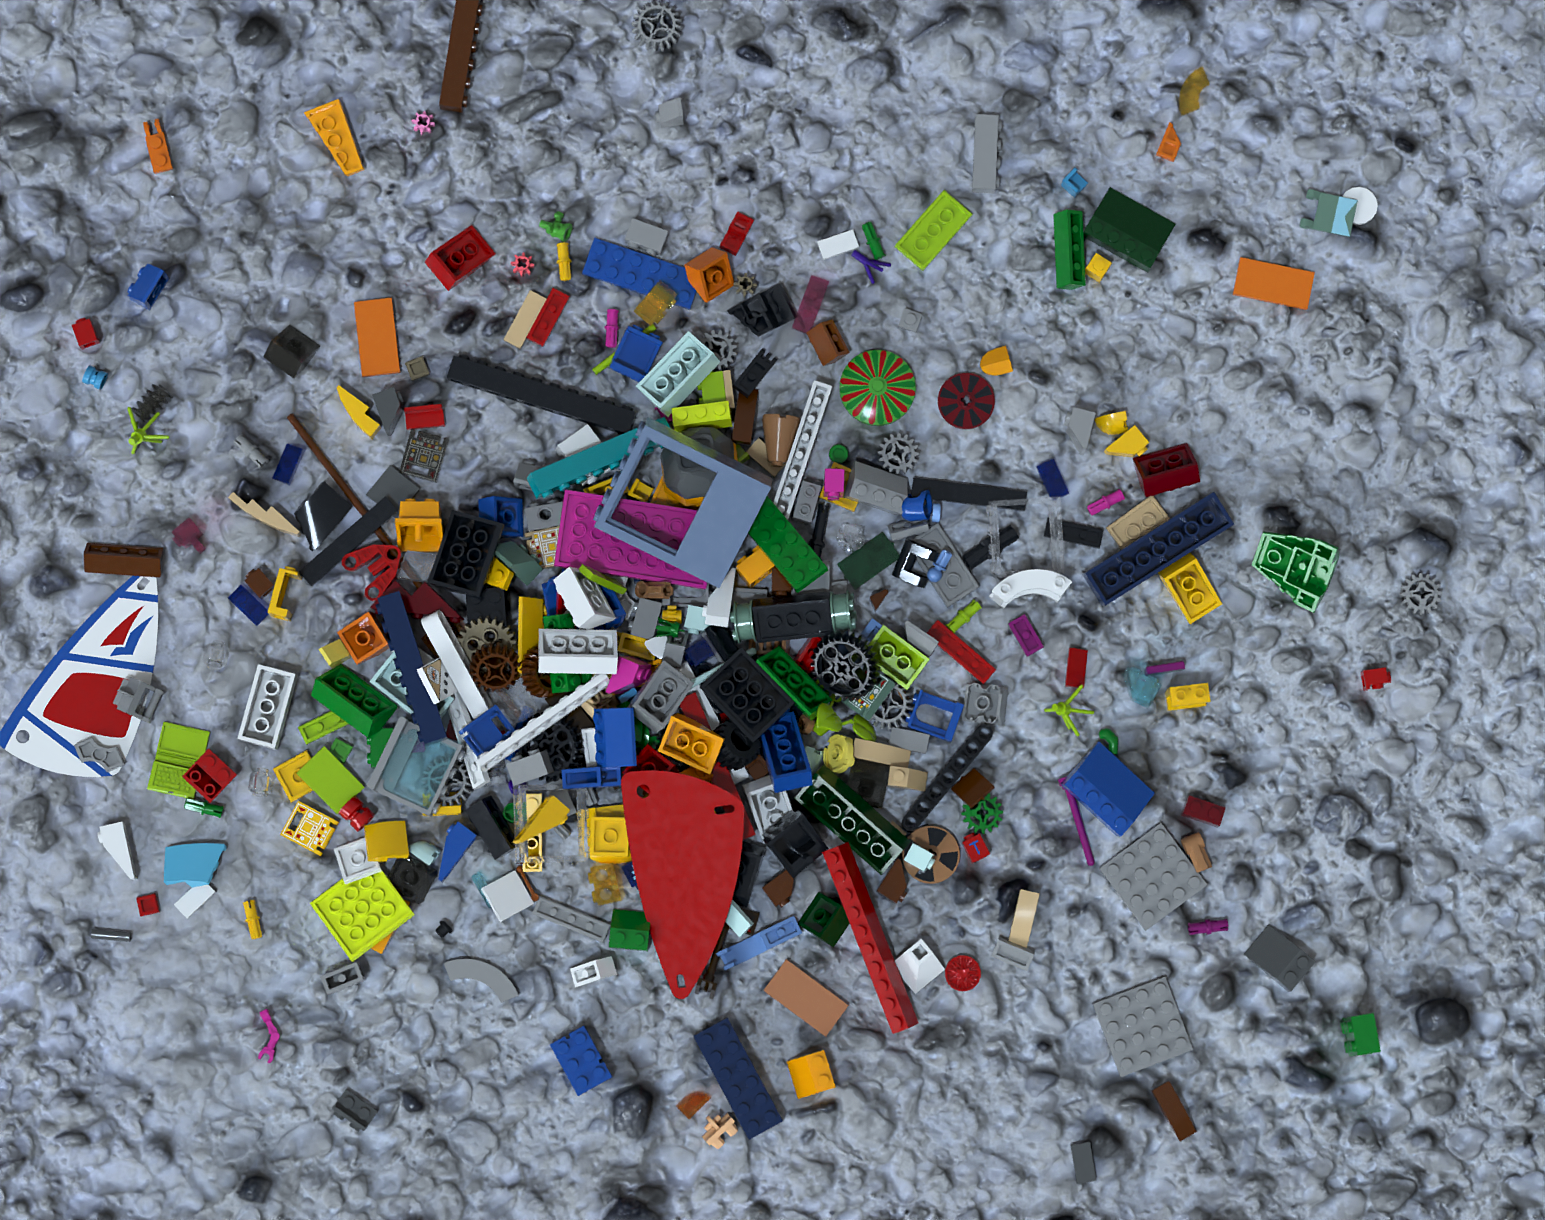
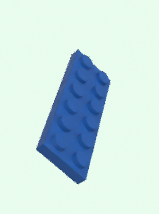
(636, 271)

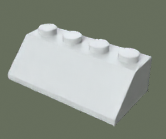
(577, 651)

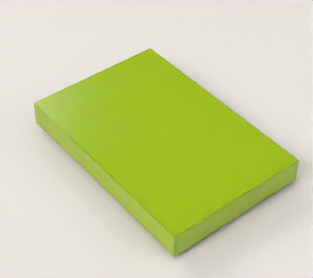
(330, 779)

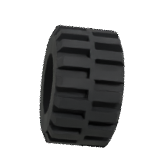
(729, 754)

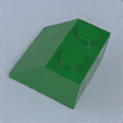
(629, 930)

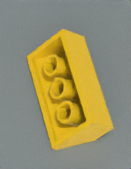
(529, 622)

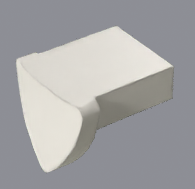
(656, 646)

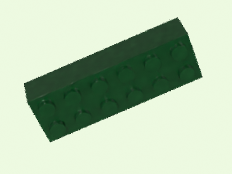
(852, 820)

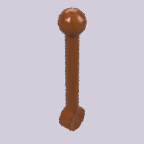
(535, 897)

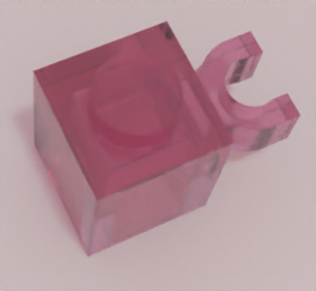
(188, 534)

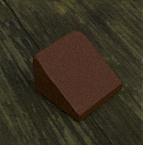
(877, 599)

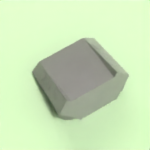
(985, 704)

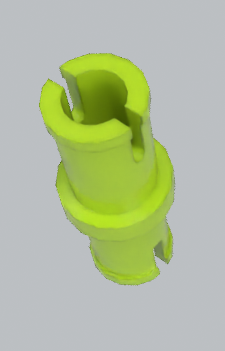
(963, 616)

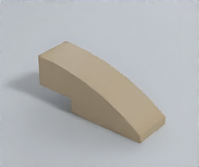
(880, 753)
(1023, 917)

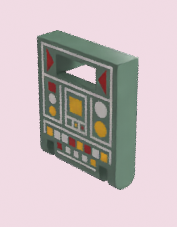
(868, 704)

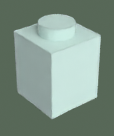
(920, 857)

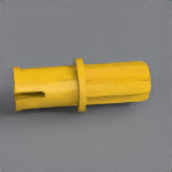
(564, 261)
(252, 919)

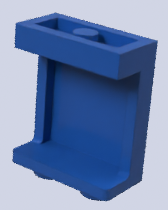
(635, 353)

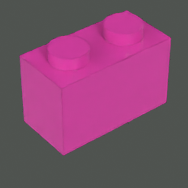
(833, 484)

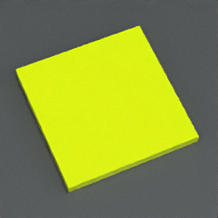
(362, 912)

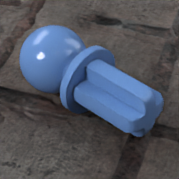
(934, 574)

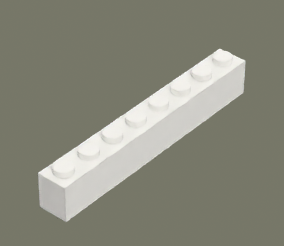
(802, 447)

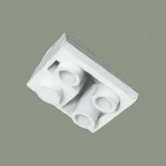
(918, 966)

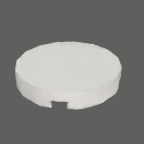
(1366, 204)

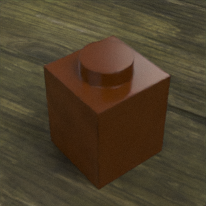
(259, 583)

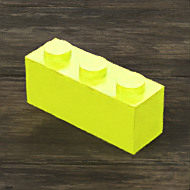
(702, 415)

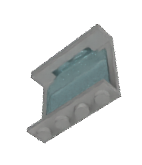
(415, 772)

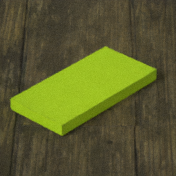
(933, 230)

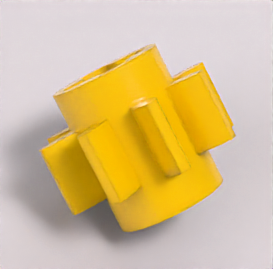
(672, 614)

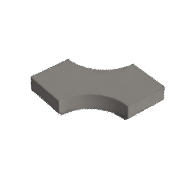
(108, 757)

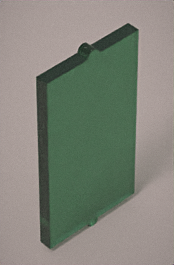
(868, 560)

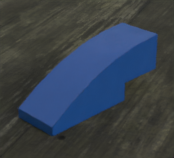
(591, 777)

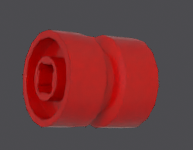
(356, 813)

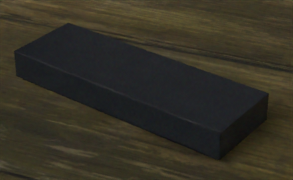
(1078, 534)

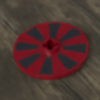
(976, 390)

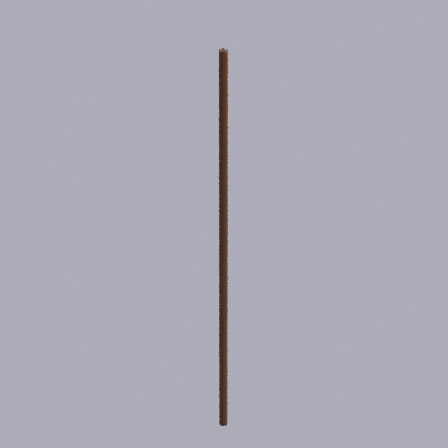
(342, 484)

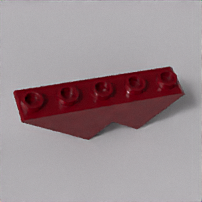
(422, 602)

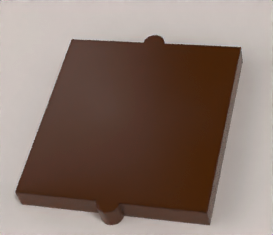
(972, 788)

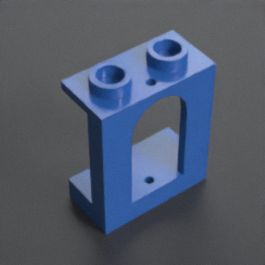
(925, 698)

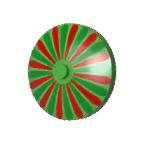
(877, 387)

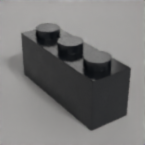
(492, 827)

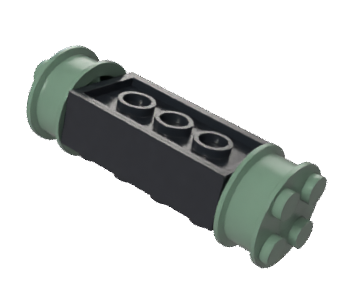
(793, 616)

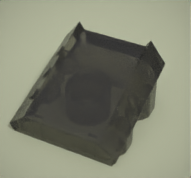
(412, 878)

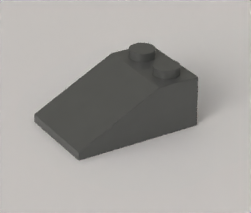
(1279, 958)

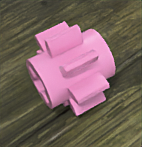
(421, 127)

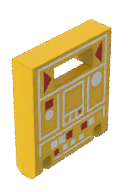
(312, 829)

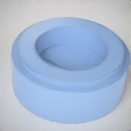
(936, 512)

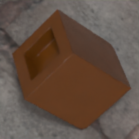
(757, 768)

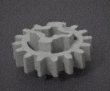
(726, 343)
(887, 458)
(1421, 602)

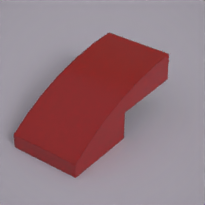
(736, 233)

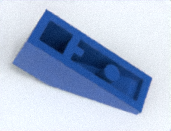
(456, 844)

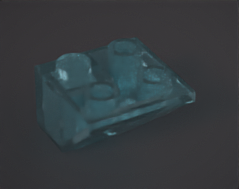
(1139, 687)

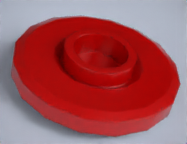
(962, 973)

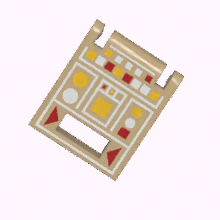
(543, 545)

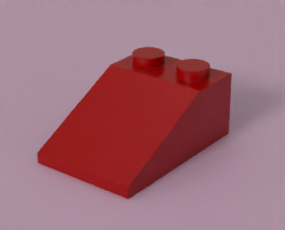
(459, 257)

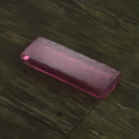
(810, 304)

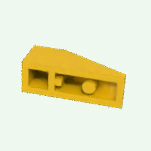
(548, 815)

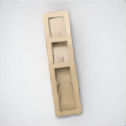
(271, 517)

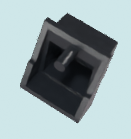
(794, 842)

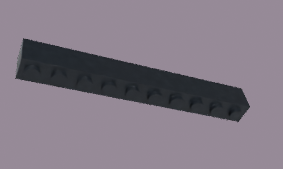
(540, 395)

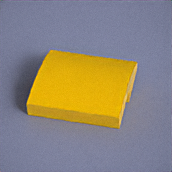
(386, 841)

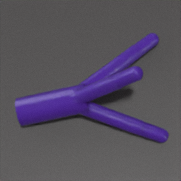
(873, 263)

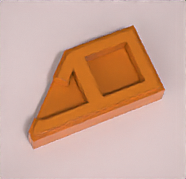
(1169, 144)

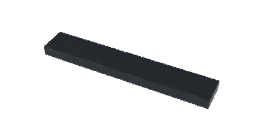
(966, 493)
(348, 541)

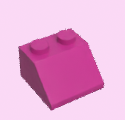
(630, 674)

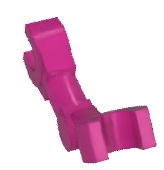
(269, 1049)

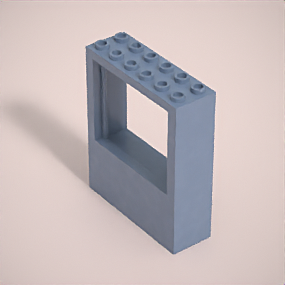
(720, 519)

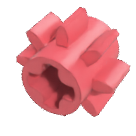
(523, 259)

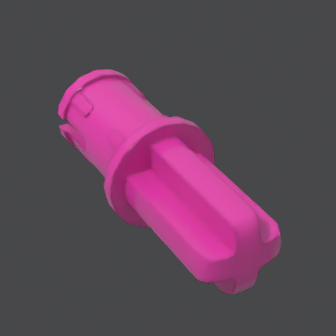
(611, 328)
(1105, 502)

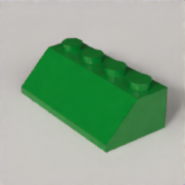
(794, 681)
(353, 700)

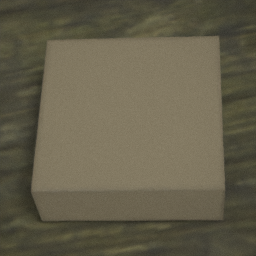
(417, 368)

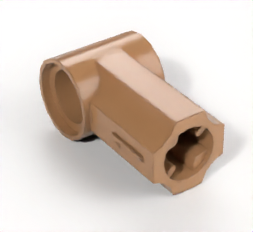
(653, 590)
(1194, 847)

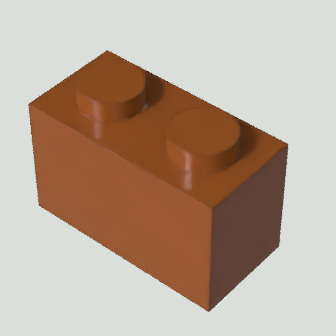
(827, 342)

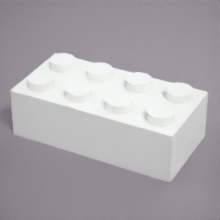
(267, 707)

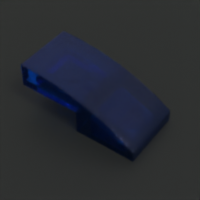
(248, 605)

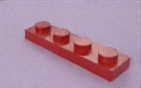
(961, 652)

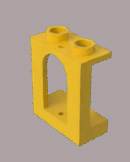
(279, 592)
(1184, 698)

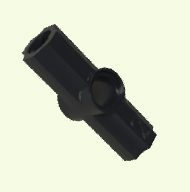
(981, 552)

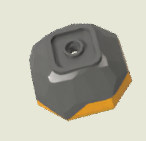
(686, 479)

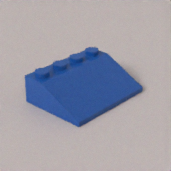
(1108, 789)

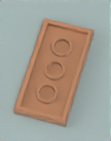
(805, 998)

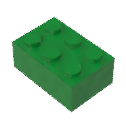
(1360, 1035)

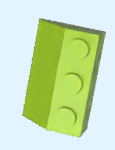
(897, 657)

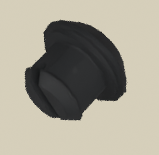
(443, 929)

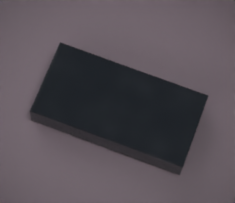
(721, 641)

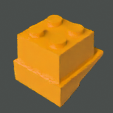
(419, 526)

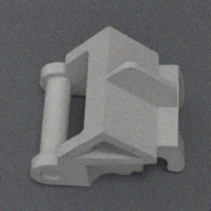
(130, 697)

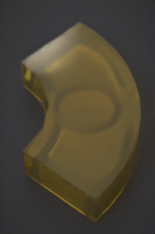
(1190, 91)

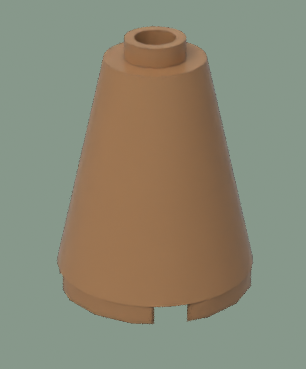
(779, 437)

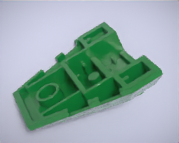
(1297, 566)

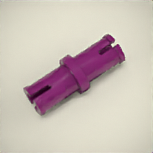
(1208, 926)

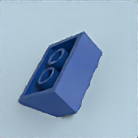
(615, 737)

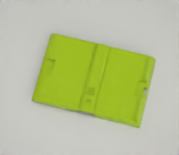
(176, 752)

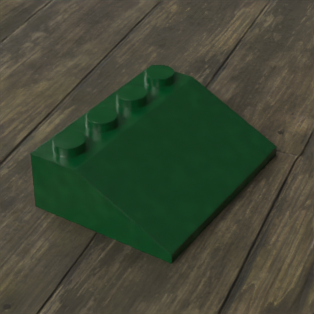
(1128, 229)

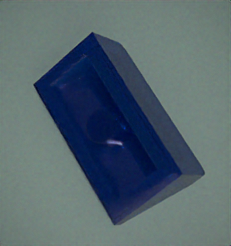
(288, 464)

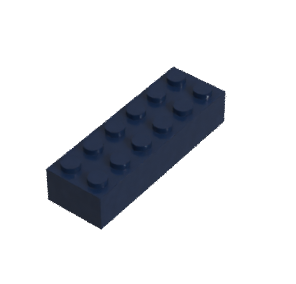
(738, 1078)

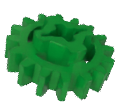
(990, 813)

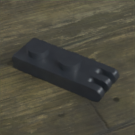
(754, 373)

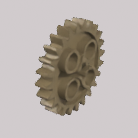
(477, 632)

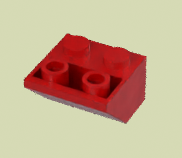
(209, 775)

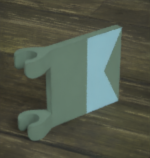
(1333, 214)

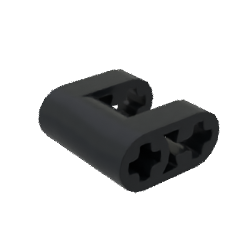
(906, 561)

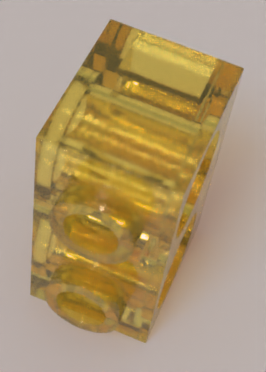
(610, 884)

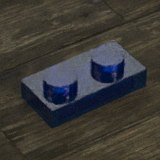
(1052, 479)

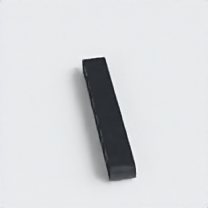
(953, 771)

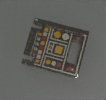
(425, 453)

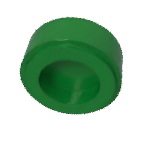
(838, 454)

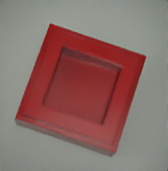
(148, 905)

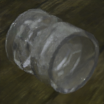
(497, 775)

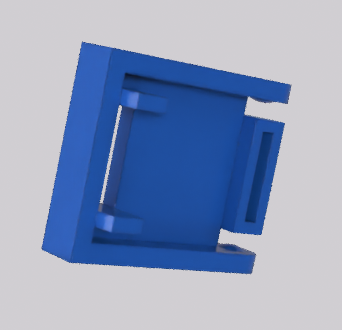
(483, 733)

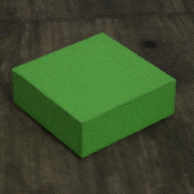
(341, 750)

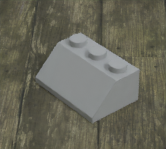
(876, 488)

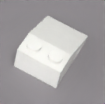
(765, 804)

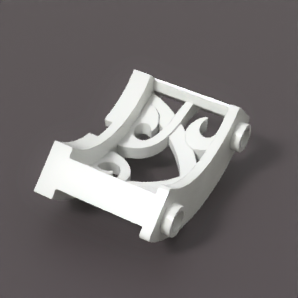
(1030, 582)

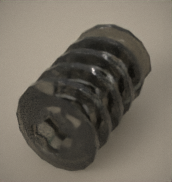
(151, 403)

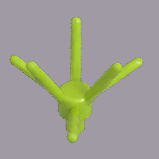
(140, 435)
(1064, 709)

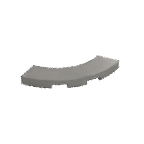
(484, 973)

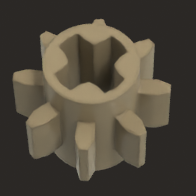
(741, 280)

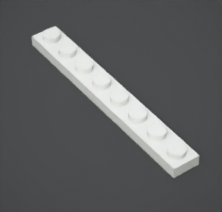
(547, 719)

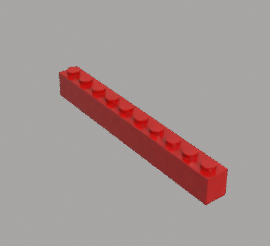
(870, 937)

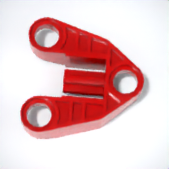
(368, 554)

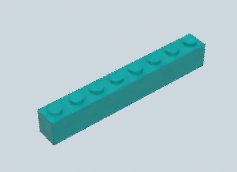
(585, 464)

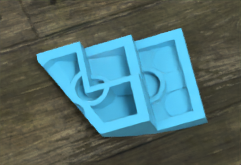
(191, 863)

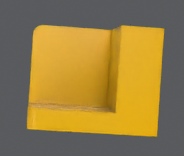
(640, 491)

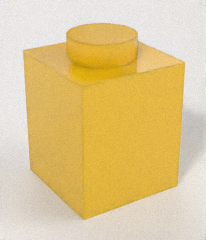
(1097, 267)

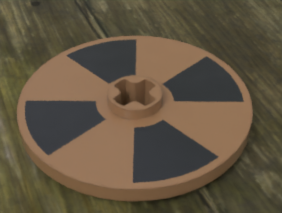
(946, 852)

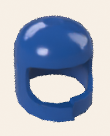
(913, 507)

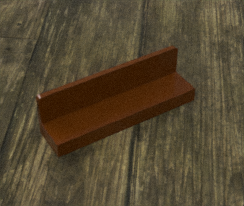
(123, 560)

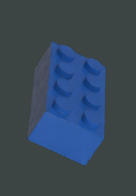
(786, 755)

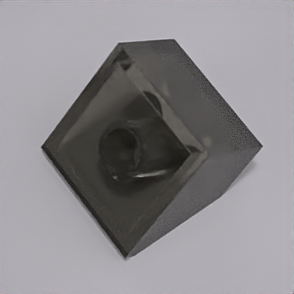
(291, 351)
(869, 781)

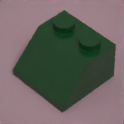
(825, 919)

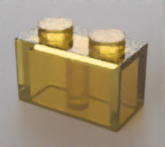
(655, 303)

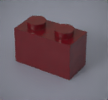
(1203, 811)

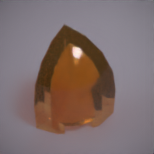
(692, 1103)

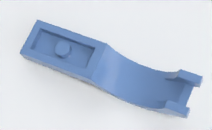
(759, 943)

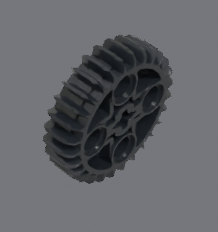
(847, 658)
(558, 746)

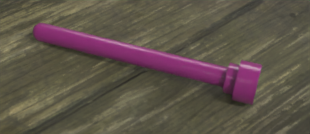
(1079, 825)

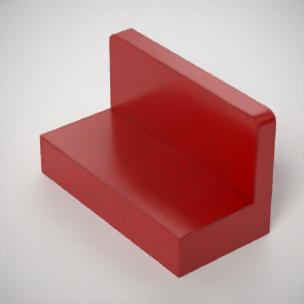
(424, 416)

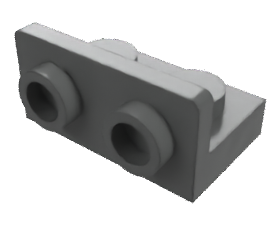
(354, 1110)

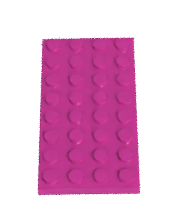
(584, 544)

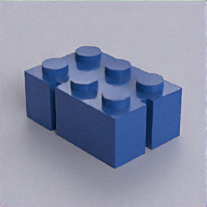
(581, 1061)

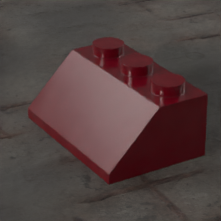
(1166, 470)

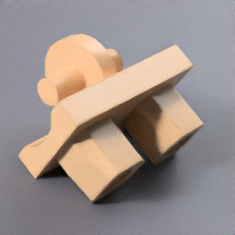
(717, 1127)

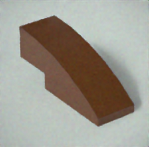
(744, 418)
(1173, 1110)

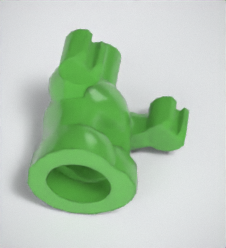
(556, 228)

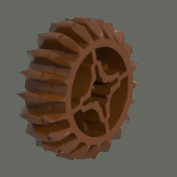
(495, 657)
(536, 683)

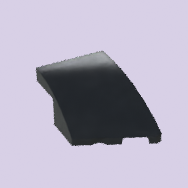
(765, 311)
(321, 514)

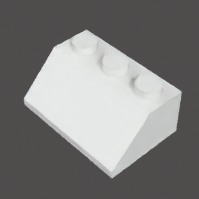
(583, 599)

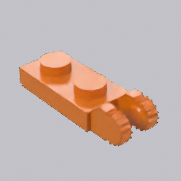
(158, 148)

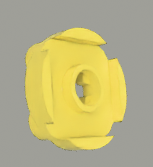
(839, 745)

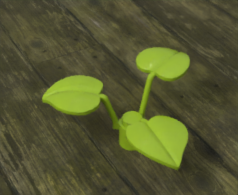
(829, 720)

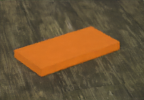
(1273, 283)
(377, 337)

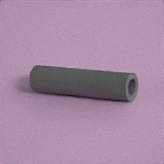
(111, 935)

